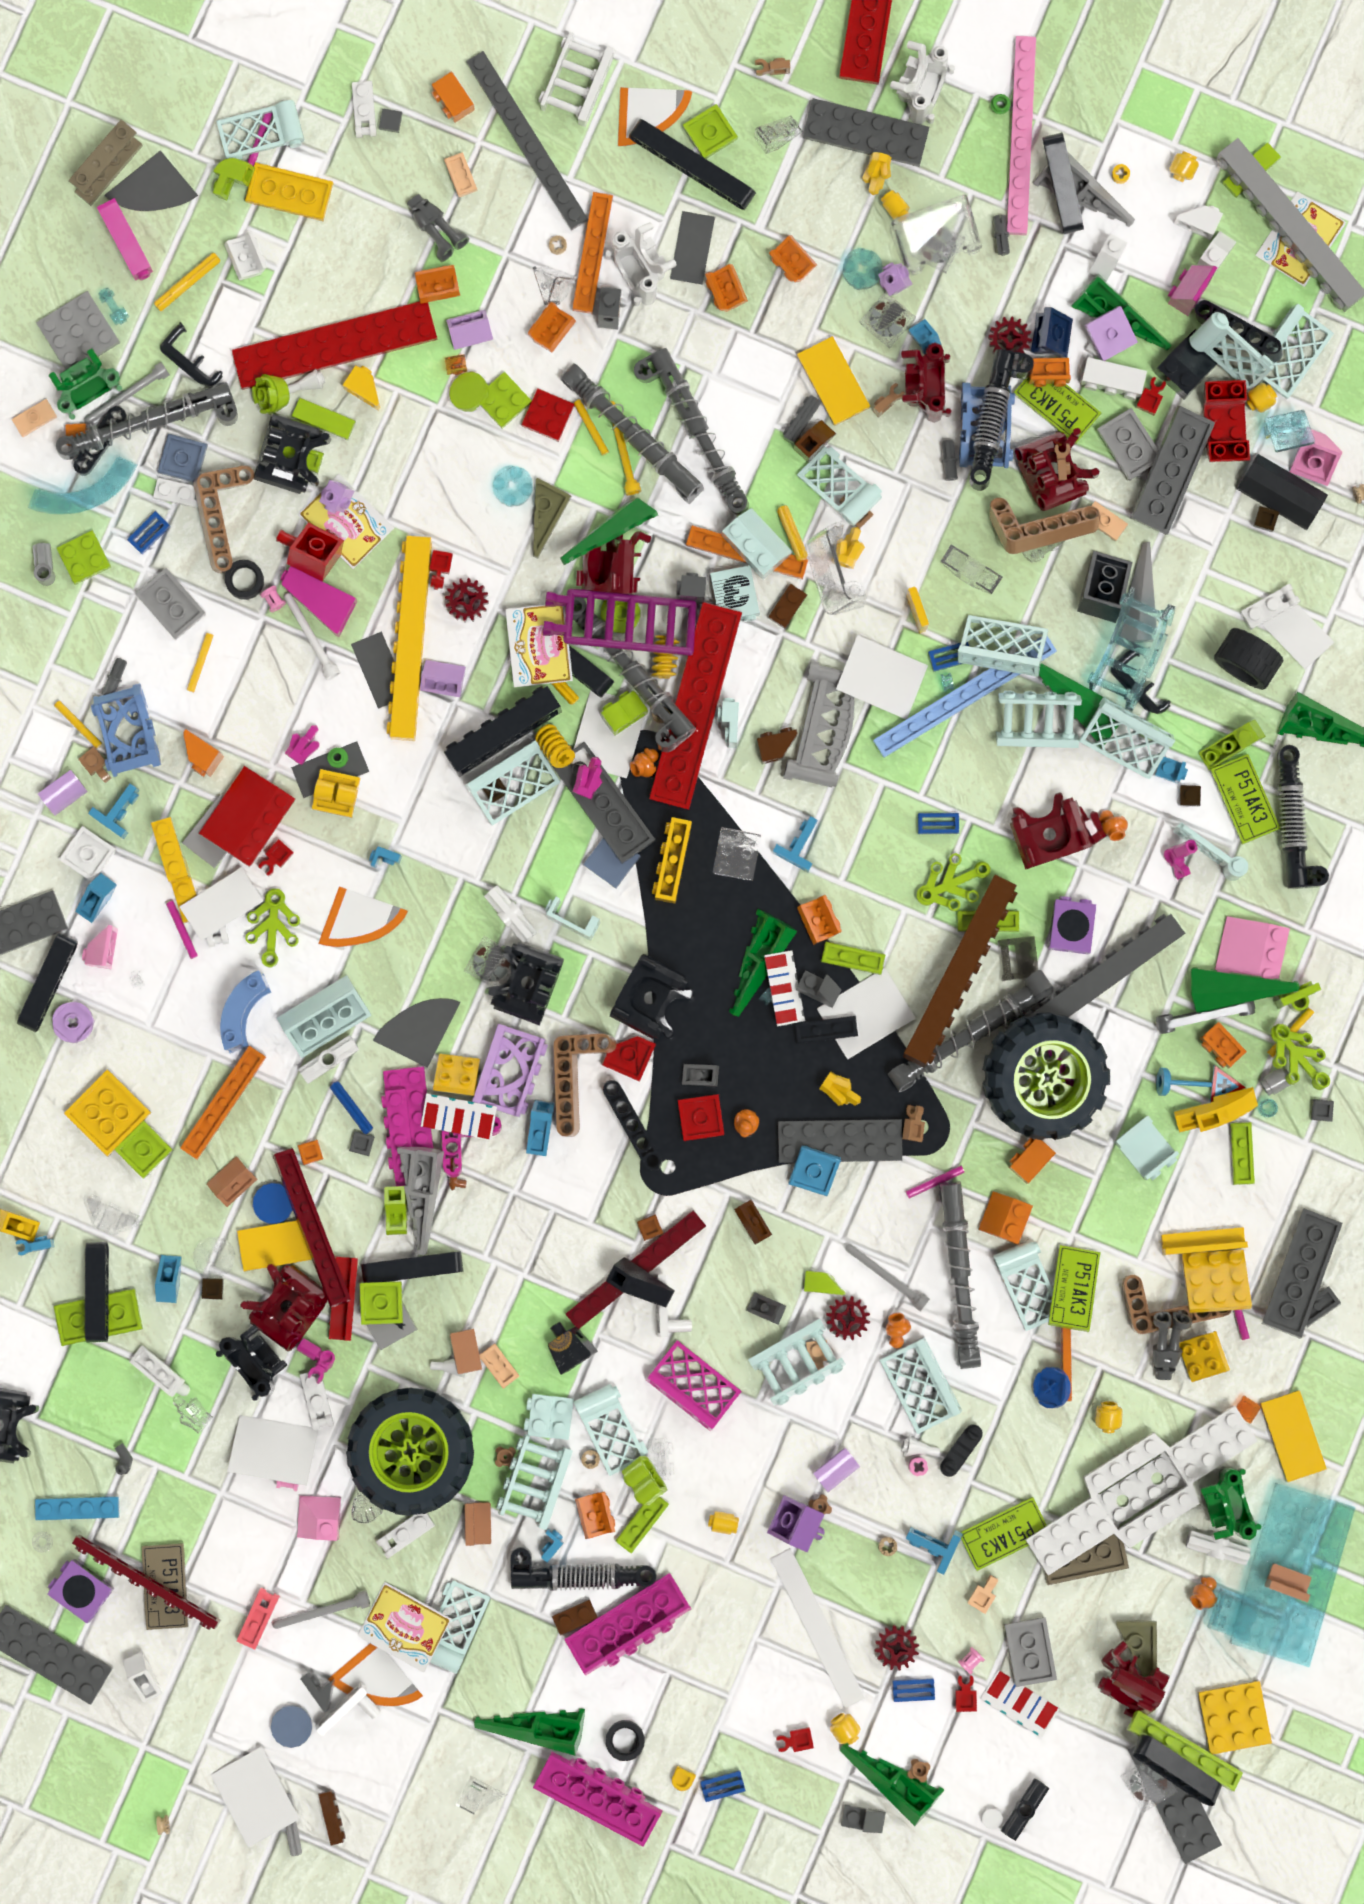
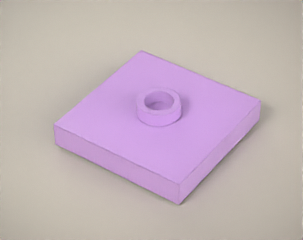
(1111, 333)

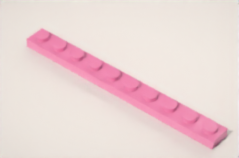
(1021, 135)

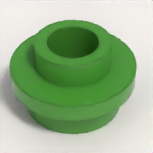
(1000, 98)
(337, 764)

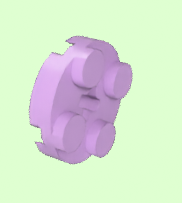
(72, 1010)

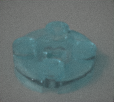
(865, 258)
(501, 484)

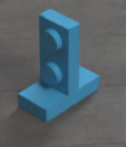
(117, 812)
(797, 846)
(540, 1127)
(935, 1546)

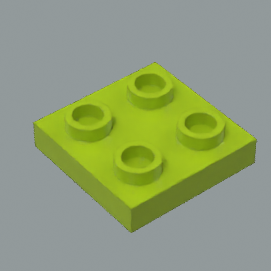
(1303, 993)

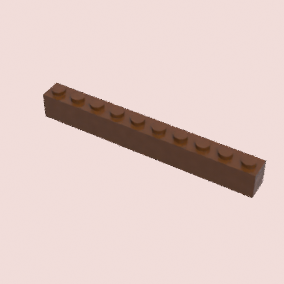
(960, 970)

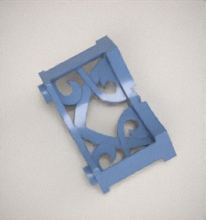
(971, 399)
(149, 750)
(238, 1008)

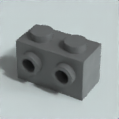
(691, 588)

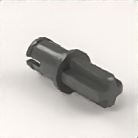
(1001, 235)
(949, 460)
(115, 676)

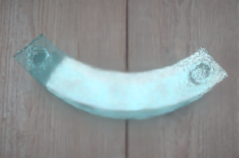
(86, 499)
(1151, 654)

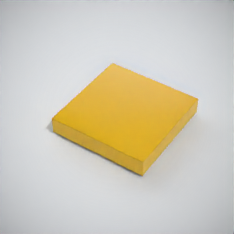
(917, 609)

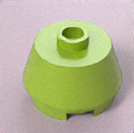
(270, 394)

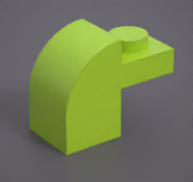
(231, 171)
(396, 1210)

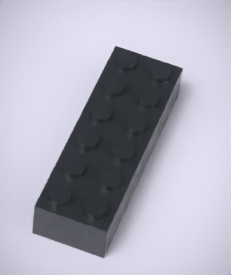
(502, 731)

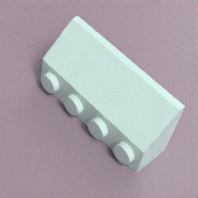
(324, 1016)

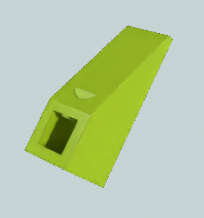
(1232, 744)

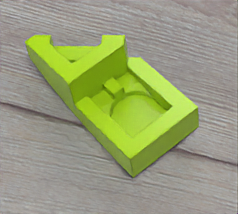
(821, 1283)

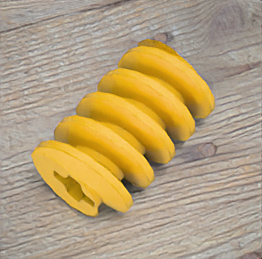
(663, 661)
(554, 746)

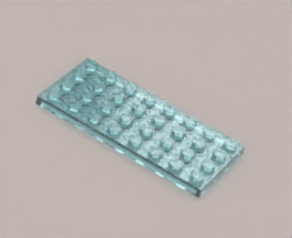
(1304, 1536)

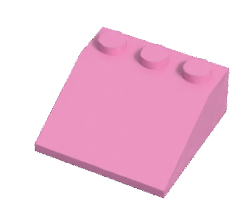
(1252, 948)

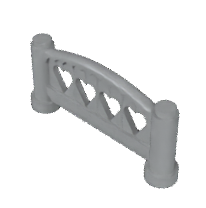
(806, 765)

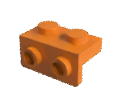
(792, 259)
(437, 284)
(726, 288)
(551, 327)
(1050, 371)
(819, 919)
(1222, 1045)
(595, 1515)

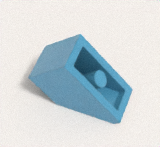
(96, 897)
(168, 1279)

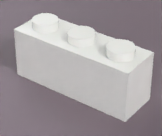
(1113, 378)

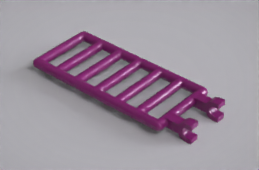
(565, 630)

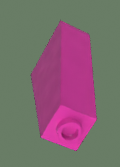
(125, 240)
(325, 602)

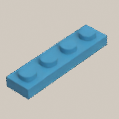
(77, 1508)

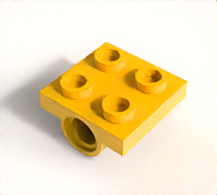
(336, 793)
(456, 1074)
(1204, 1356)

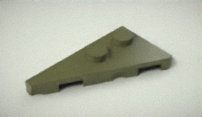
(549, 507)
(1142, 1642)

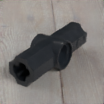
(1018, 1821)

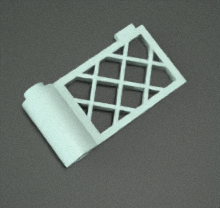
(287, 127)
(1213, 332)
(859, 501)
(1232, 867)
(1018, 1259)
(600, 1403)
(448, 1655)

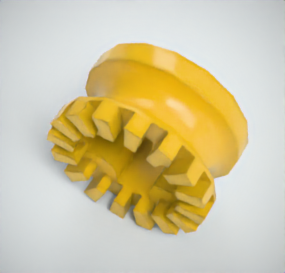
(1115, 177)

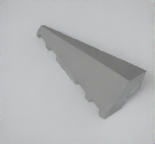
(1089, 192)
(1144, 593)
(422, 1177)

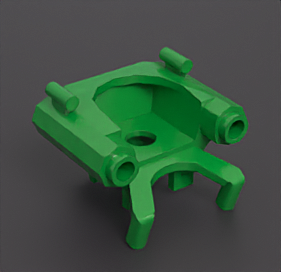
(84, 383)
(1229, 1506)

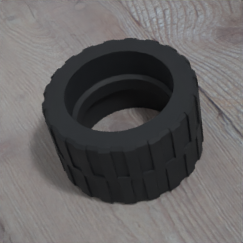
(1248, 658)

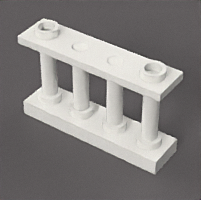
(589, 94)

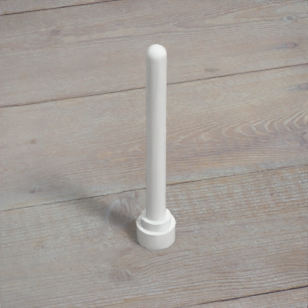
(330, 670)

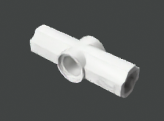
(510, 914)
(317, 1067)
(1219, 1549)

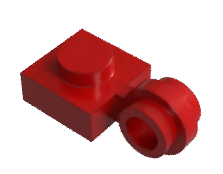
(440, 563)

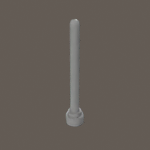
(158, 373)
(918, 1299)
(360, 1600)

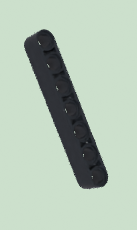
(692, 164)

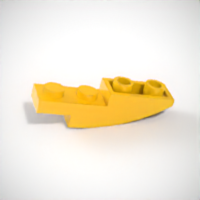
(1217, 1113)

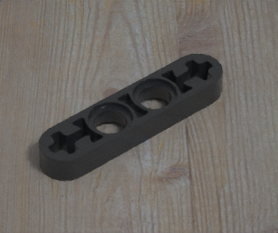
(81, 458)

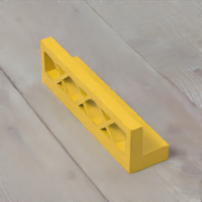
(1203, 1241)

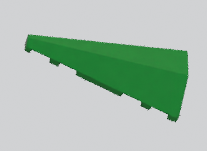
(1101, 298)
(624, 519)
(1090, 700)
(1314, 720)
(768, 938)
(1219, 989)
(553, 1731)
(906, 1794)

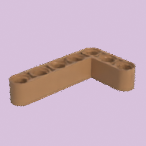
(216, 513)
(1040, 532)
(571, 1076)
(1143, 1312)

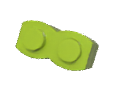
(624, 712)
(644, 1480)

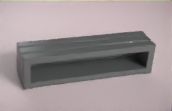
(802, 419)

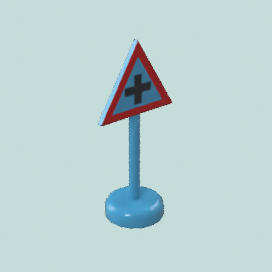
(1220, 1084)

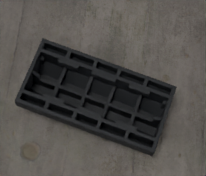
(1282, 492)

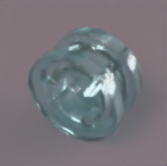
(947, 682)
(766, 996)
(1265, 1102)

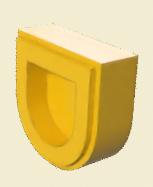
(682, 1779)

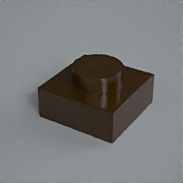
(1266, 519)
(496, 795)
(1190, 796)
(212, 1288)

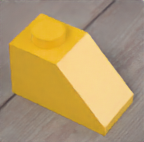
(362, 385)
(18, 1225)

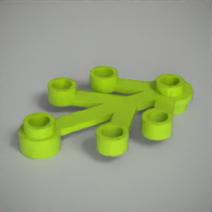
(949, 884)
(272, 924)
(1296, 1056)

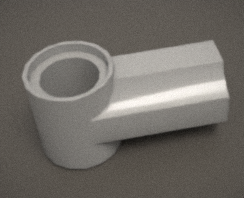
(43, 562)

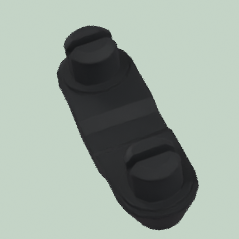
(961, 1450)

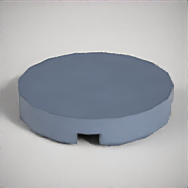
(291, 1726)

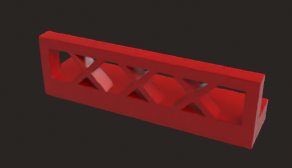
(342, 1315)

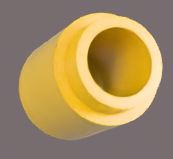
(895, 204)
(723, 1523)

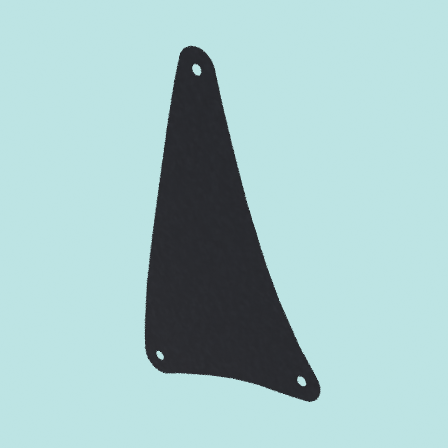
(756, 1059)

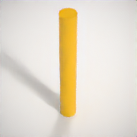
(591, 427)
(200, 662)
(78, 724)
(1295, 1027)

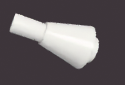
(311, 381)
(447, 1366)
(914, 1447)

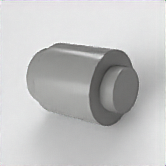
(1275, 1081)

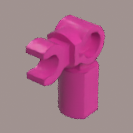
(1176, 854)
(325, 1359)

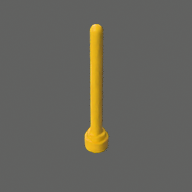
(631, 485)

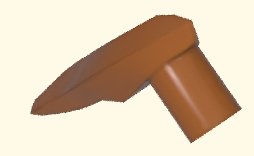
(454, 1182)

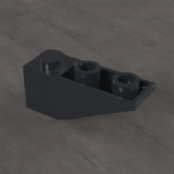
(639, 1283)

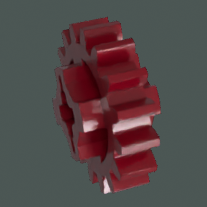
(1018, 339)
(475, 598)
(857, 1320)
(883, 1643)

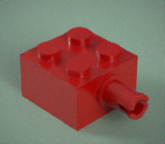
(312, 551)

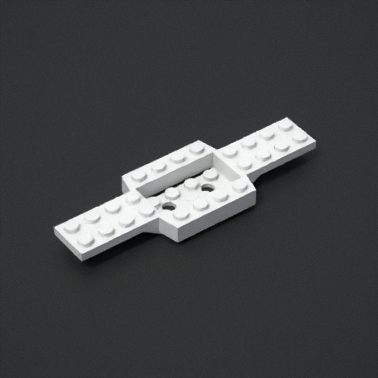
(1179, 1465)

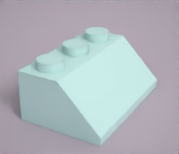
(756, 543)

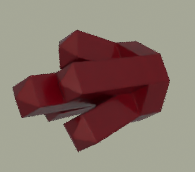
(1093, 826)

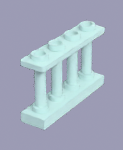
(1047, 738)
(797, 1342)
(548, 1497)

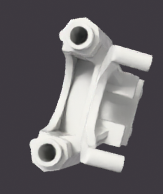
(923, 81)
(639, 263)

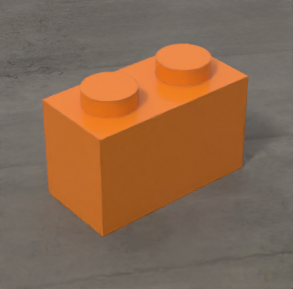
(453, 97)
(1031, 1160)

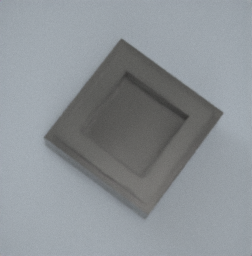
(390, 120)
(1322, 1110)
(361, 1143)

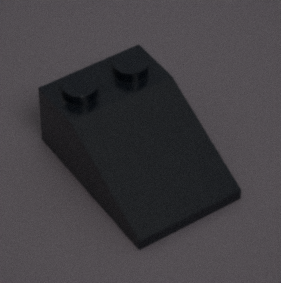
(1186, 367)
(1104, 586)

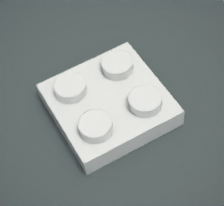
(87, 854)

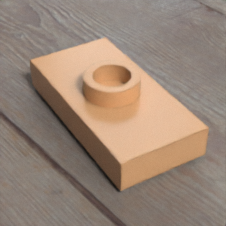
(460, 175)
(34, 418)
(1109, 522)
(499, 1365)

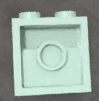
(729, 720)
(549, 1416)

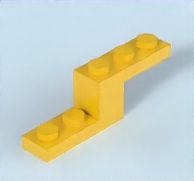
(174, 862)

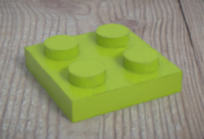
(710, 131)
(505, 400)
(83, 557)
(143, 1149)
(381, 1303)

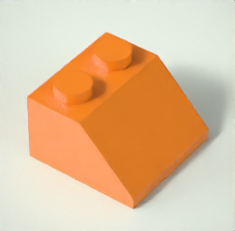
(201, 754)
(1005, 1217)

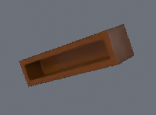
(332, 1820)

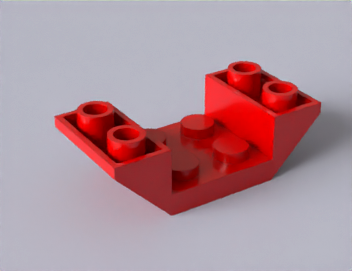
(1226, 407)

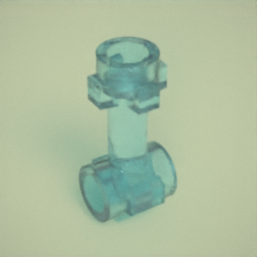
(118, 314)

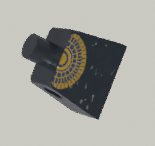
(569, 1348)

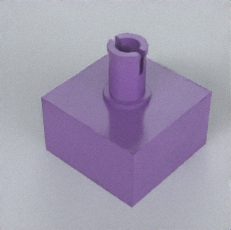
(796, 1524)

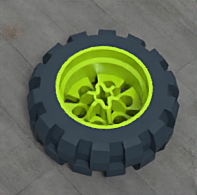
(1072, 1104)
(369, 1460)

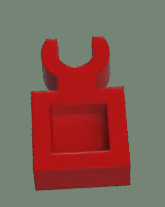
(1151, 399)
(278, 855)
(966, 1698)
(800, 1740)

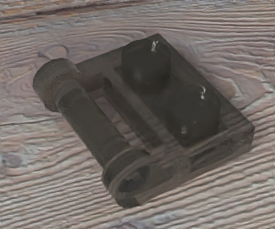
(1025, 957)

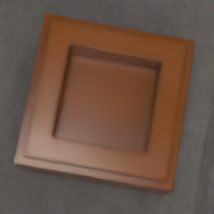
(650, 1227)

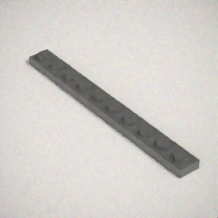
(527, 140)

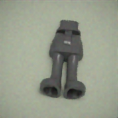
(427, 217)
(1168, 1354)

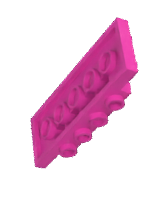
(405, 1105)
(628, 1625)
(598, 1797)

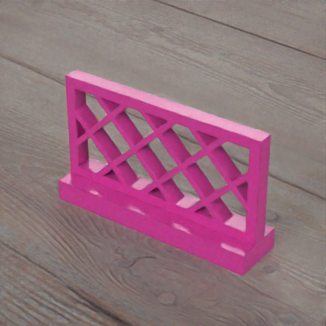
(681, 1399)

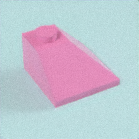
(1317, 460)
(101, 949)
(319, 1518)

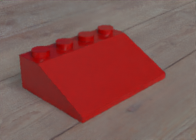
(247, 816)

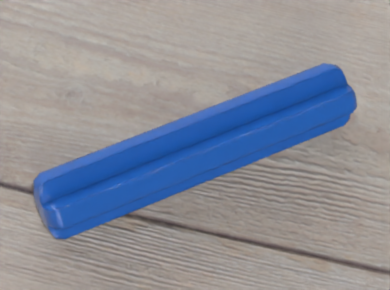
(351, 1107)

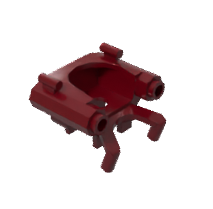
(927, 381)
(1035, 464)
(611, 569)
(1069, 830)
(290, 1326)
(1129, 1687)

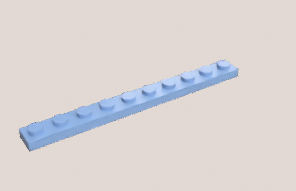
(950, 705)

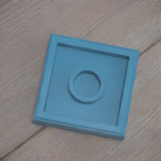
(814, 1170)

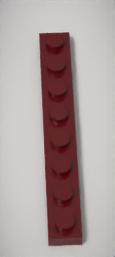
(311, 1227)
(647, 1260)
(153, 1587)

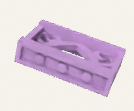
(500, 1044)

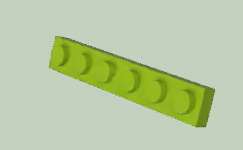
(1202, 1759)

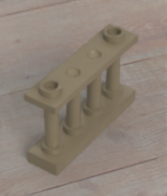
(105, 162)

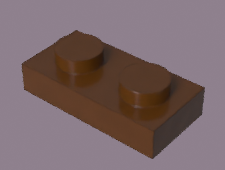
(787, 606)
(753, 1222)
(575, 1617)

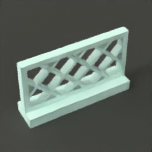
(1281, 333)
(999, 658)
(1139, 726)
(502, 768)
(937, 1377)

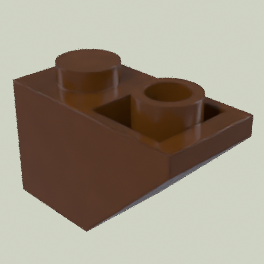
(814, 441)
(775, 746)

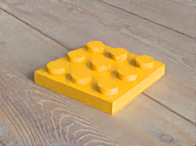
(107, 1112)
(1216, 1281)
(1234, 1717)

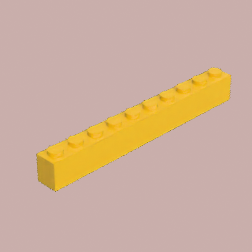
(410, 638)

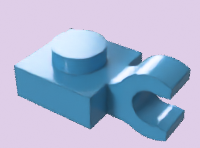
(40, 1243)

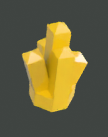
(877, 171)
(850, 549)
(839, 1090)

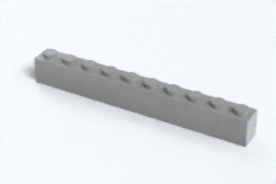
(1291, 225)

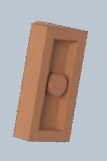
(231, 1181)
(465, 1351)
(477, 1523)
(1288, 1582)

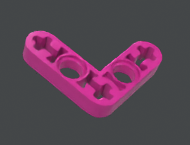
(458, 1161)

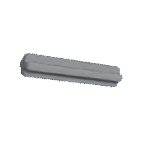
(293, 1835)

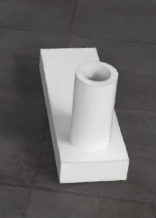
(667, 1326)
(159, 1373)
(356, 1696)

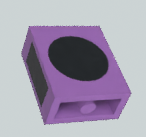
(1072, 925)
(79, 1590)

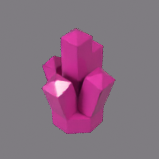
(303, 748)
(588, 778)

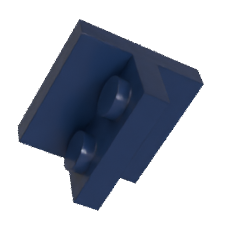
(1052, 333)

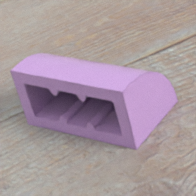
(469, 329)
(442, 678)
(62, 792)
(836, 1469)

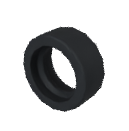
(244, 595)
(640, 1740)

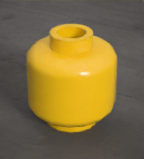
(1184, 166)
(1261, 397)
(1109, 1417)
(845, 1728)

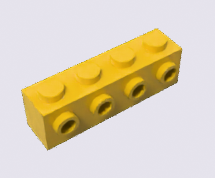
(673, 860)

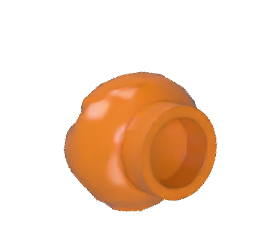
(644, 763)
(1113, 826)
(746, 1122)
(896, 1328)
(1203, 1594)

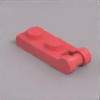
(257, 1619)

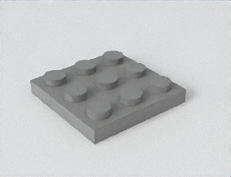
(77, 329)

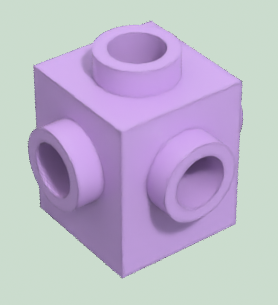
(894, 278)
(336, 497)

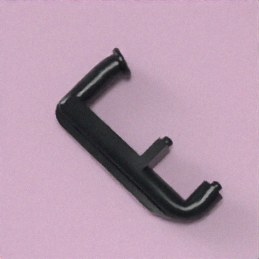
(185, 364)
(1128, 682)

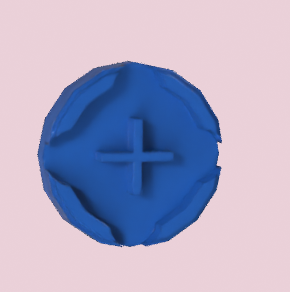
(272, 1203)
(1052, 1387)

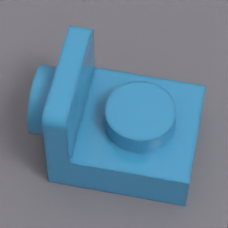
(924, 335)
(1171, 770)
(388, 857)
(551, 1548)

